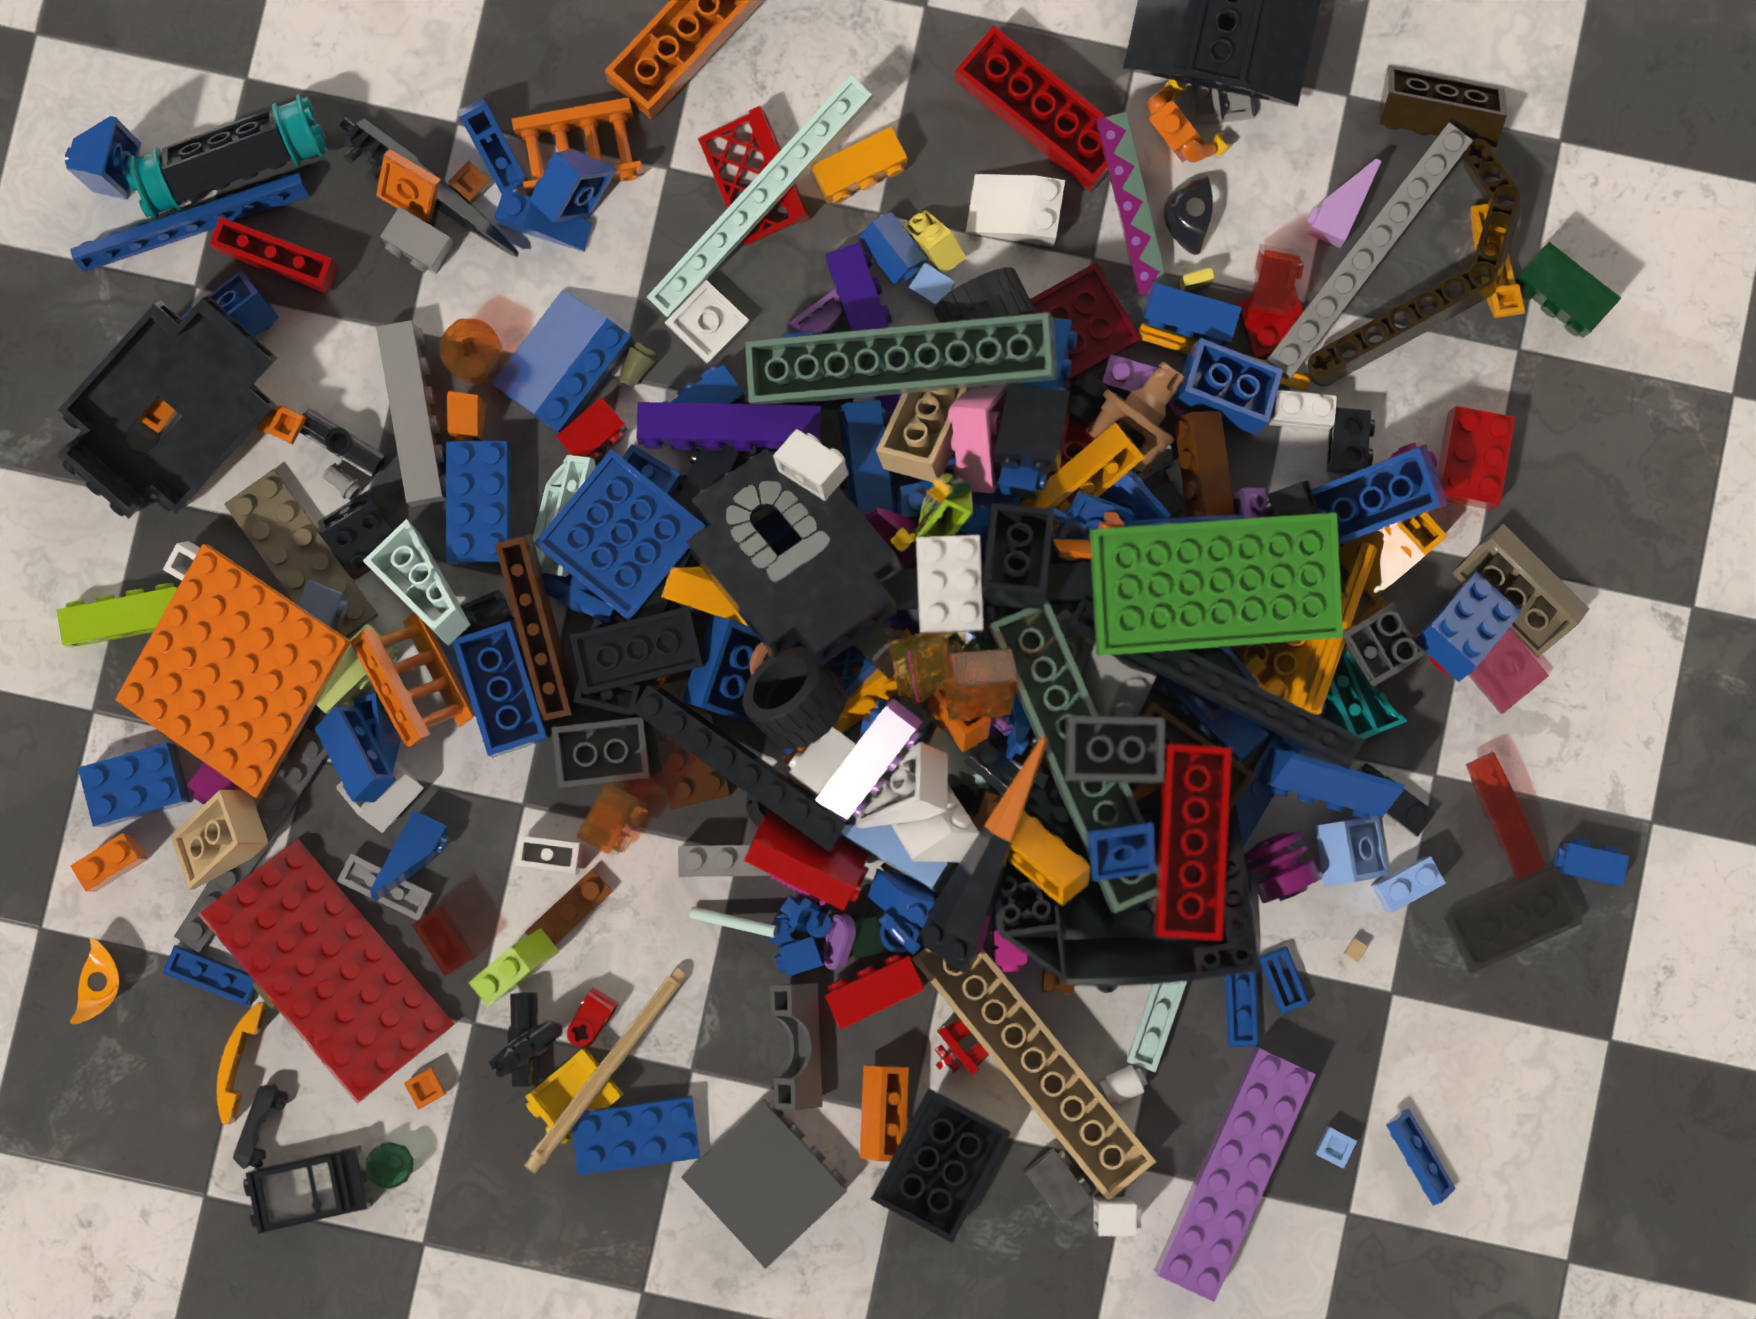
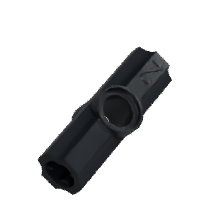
(355, 452)
(523, 1017)

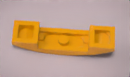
(1508, 296)
(228, 1098)

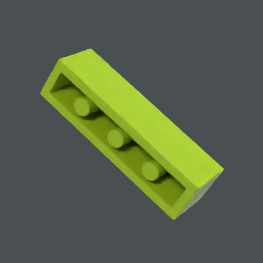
(113, 617)

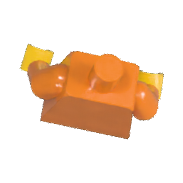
(1178, 130)

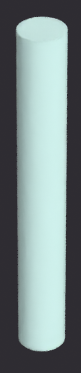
(733, 922)

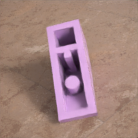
(1339, 210)

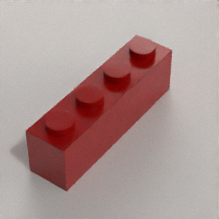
(274, 255)

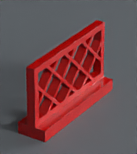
(769, 149)

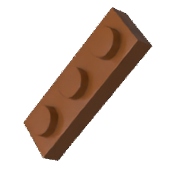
(572, 907)

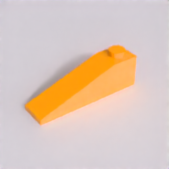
(695, 589)

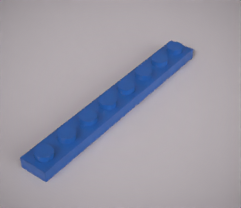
(189, 222)

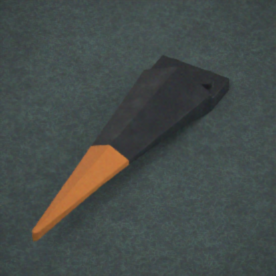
(964, 907)

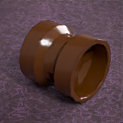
(1049, 984)

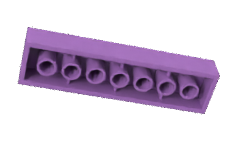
(1234, 1173)

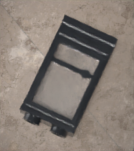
(306, 1190)

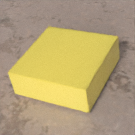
(1197, 279)

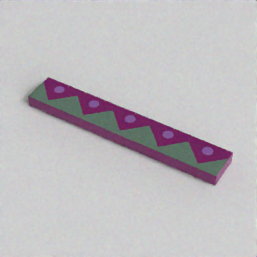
(1131, 201)

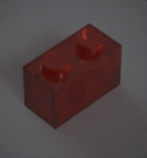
(443, 941)

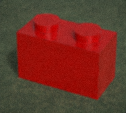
(593, 431)

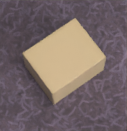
(1355, 950)

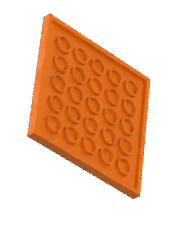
(232, 670)

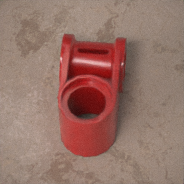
(594, 1013)

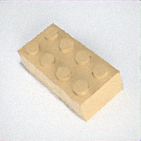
(920, 434)

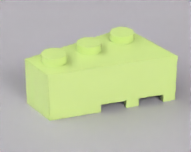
(349, 679)

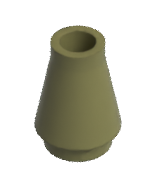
(637, 364)

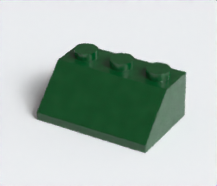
(1566, 291)

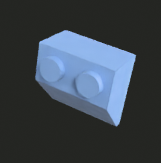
(1351, 851)

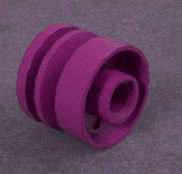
(1281, 867)

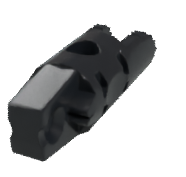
(525, 1048)

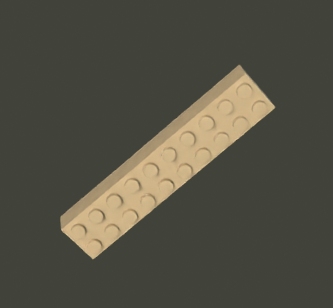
(1040, 1070)

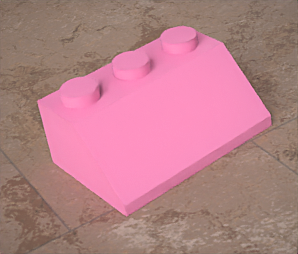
(976, 428)

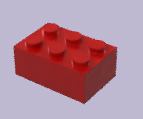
(1475, 456)
(873, 990)

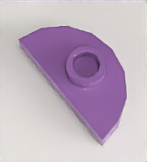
(820, 316)

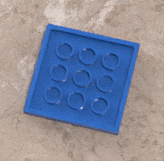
(619, 535)

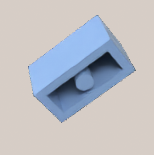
(1408, 884)

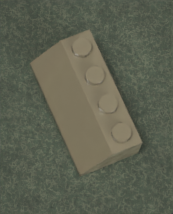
(1518, 574)

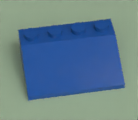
(563, 362)

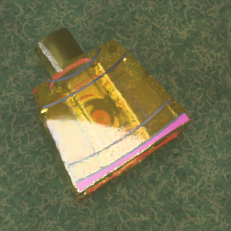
(921, 664)

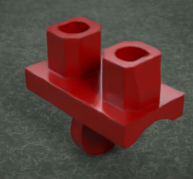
(952, 1035)

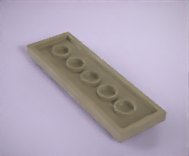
(295, 546)

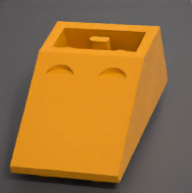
(1397, 550)

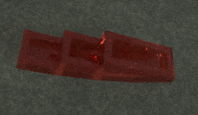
(1505, 815)

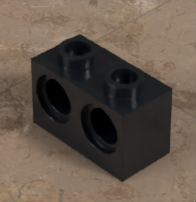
(1341, 439)

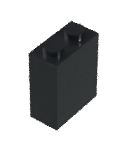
(1033, 428)

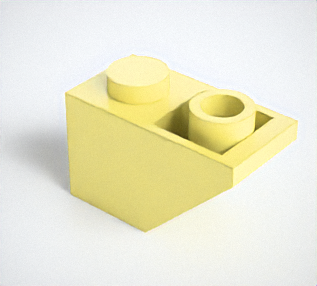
(935, 241)

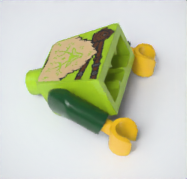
(942, 511)

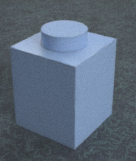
(930, 286)

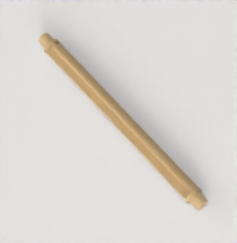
(605, 1070)

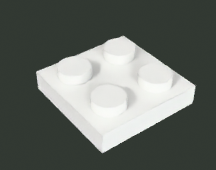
(707, 322)

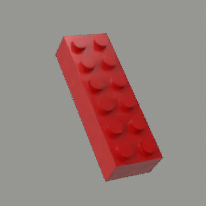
(1035, 105)
(1192, 842)

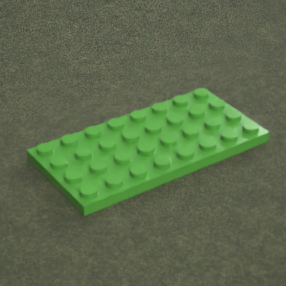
(1216, 583)

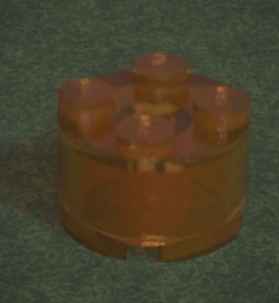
(466, 335)

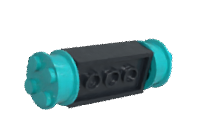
(225, 156)

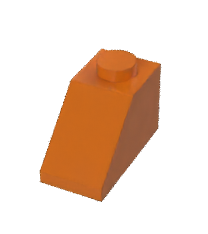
(465, 416)

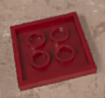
(1095, 316)

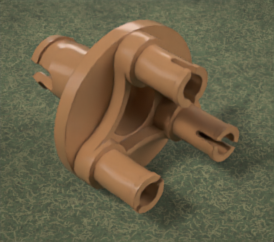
(1142, 412)

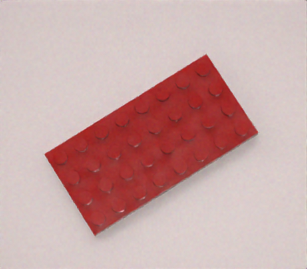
(326, 970)

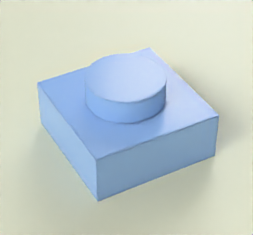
(1335, 1147)

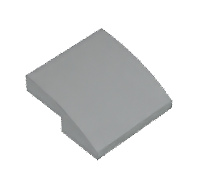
(1217, 106)

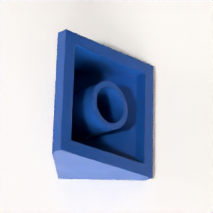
(1121, 852)

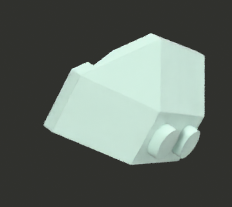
(557, 493)

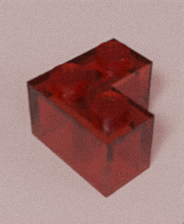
(1275, 279)

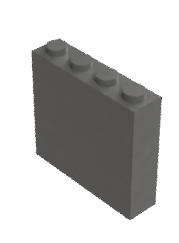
(765, 1182)

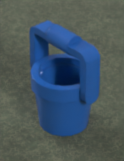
(898, 935)

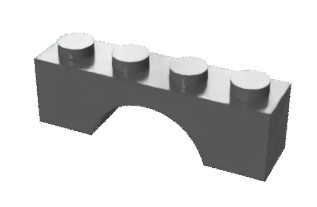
(800, 1081)

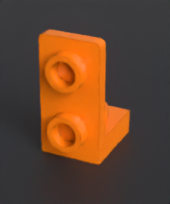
(1075, 549)

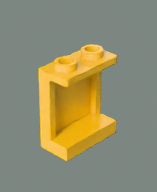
(563, 1085)

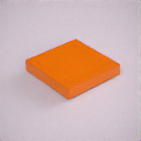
(408, 186)

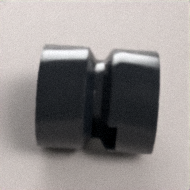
(1085, 398)

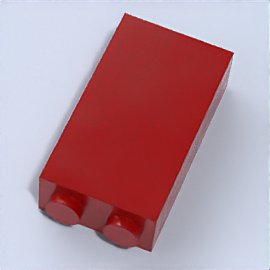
(802, 862)

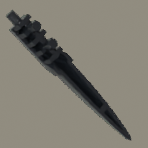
(373, 143)

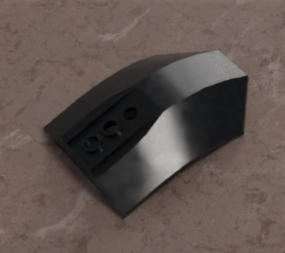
(1257, 58)
(1102, 948)

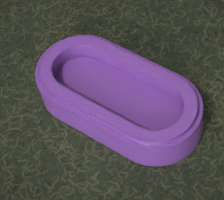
(838, 943)

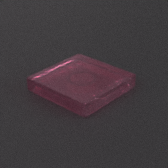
(1507, 673)

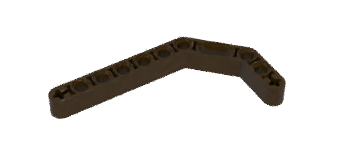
(1438, 295)

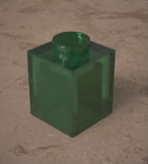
(867, 936)

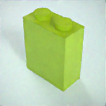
(514, 967)

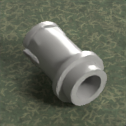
(343, 482)

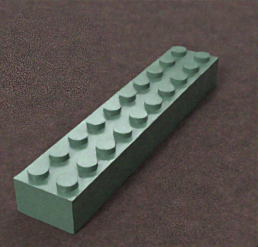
(902, 360)
(1050, 693)

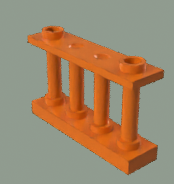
(587, 118)
(391, 690)

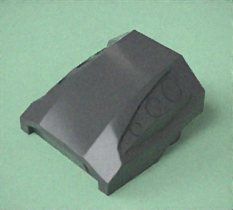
(1382, 644)

